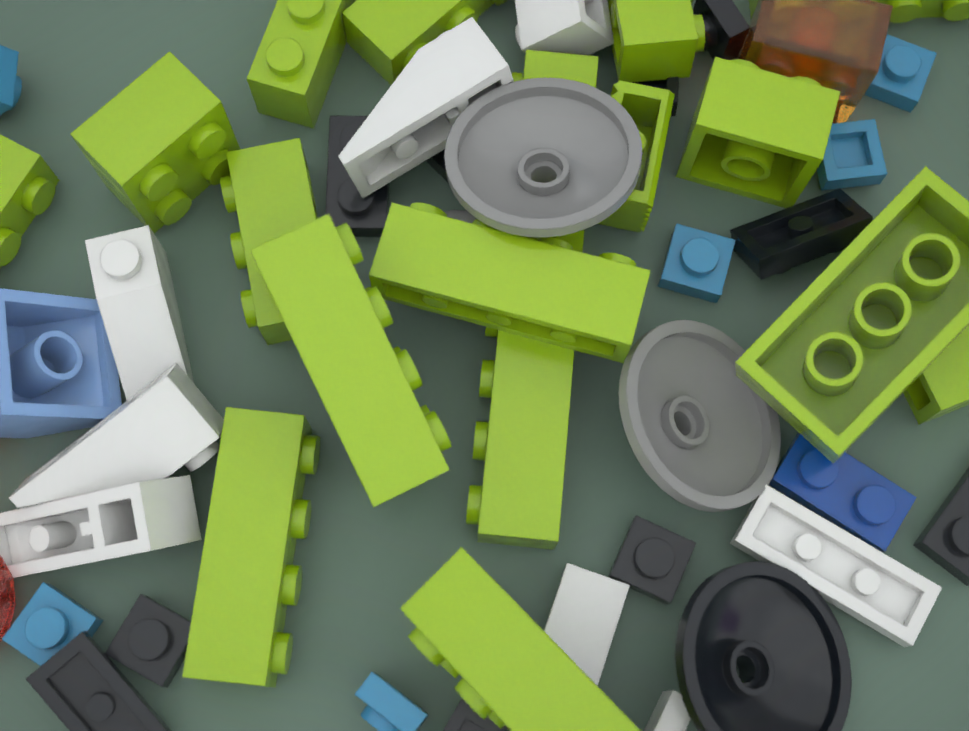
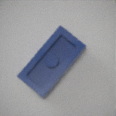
(843, 492)

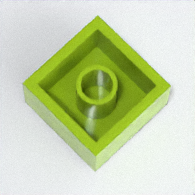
(757, 132)
(159, 142)

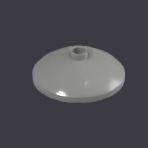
(539, 134)
(695, 420)

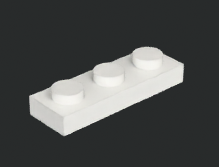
(838, 566)

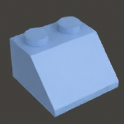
(53, 365)

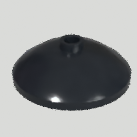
(785, 650)

